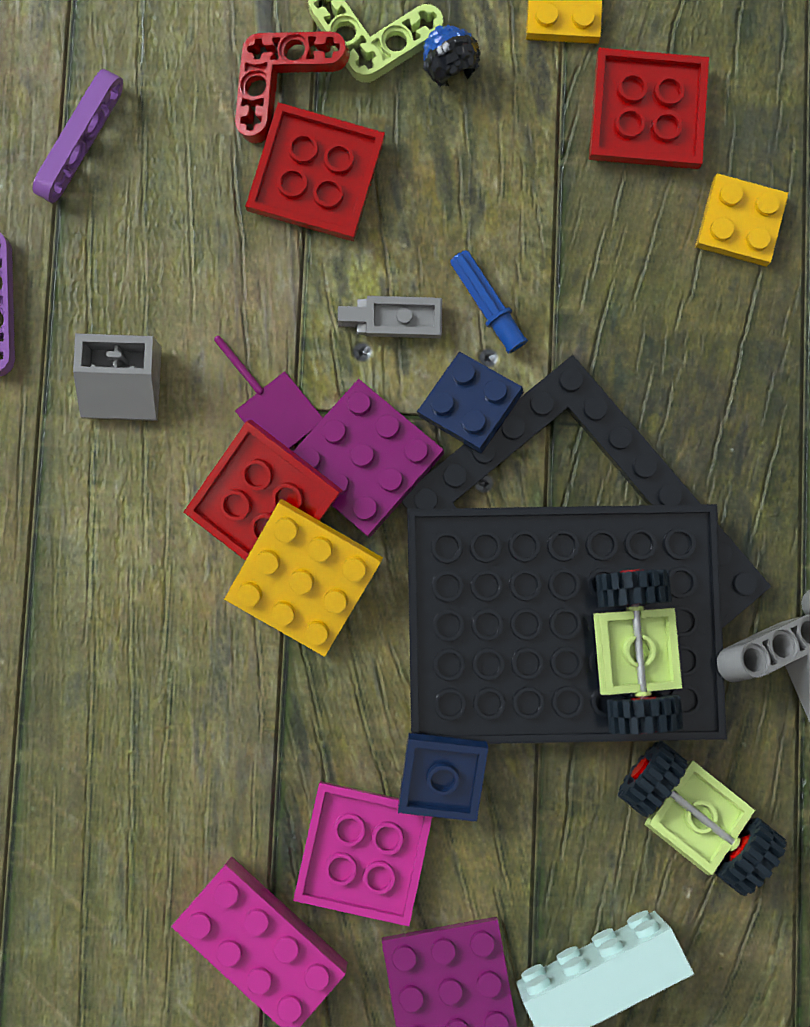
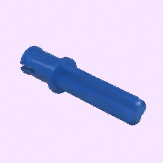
(488, 301)

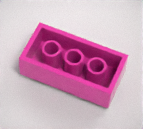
(261, 946)

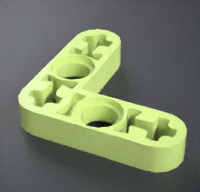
(375, 46)

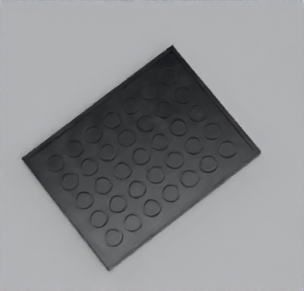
(509, 618)

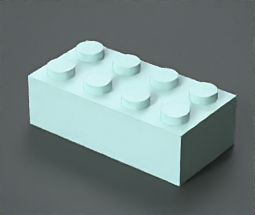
(604, 975)

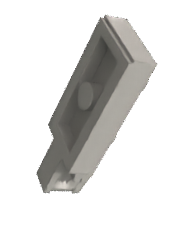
(394, 317)

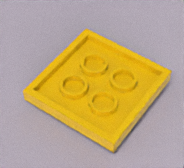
(303, 577)

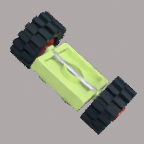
(638, 652)
(702, 819)

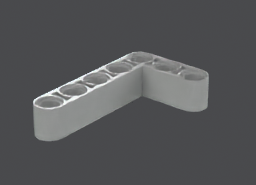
(769, 650)

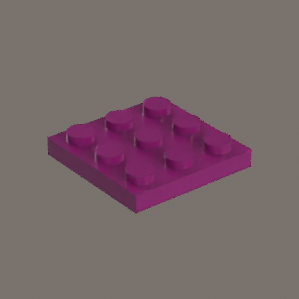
(369, 455)
(449, 976)

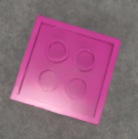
(362, 855)

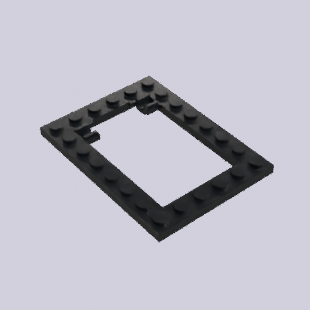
(575, 390)

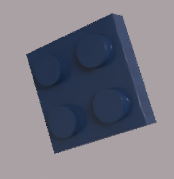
(470, 402)
(442, 777)

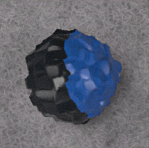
(449, 52)

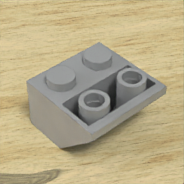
(117, 376)

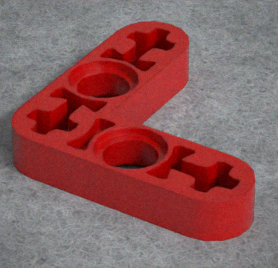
(268, 67)

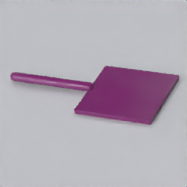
(277, 407)

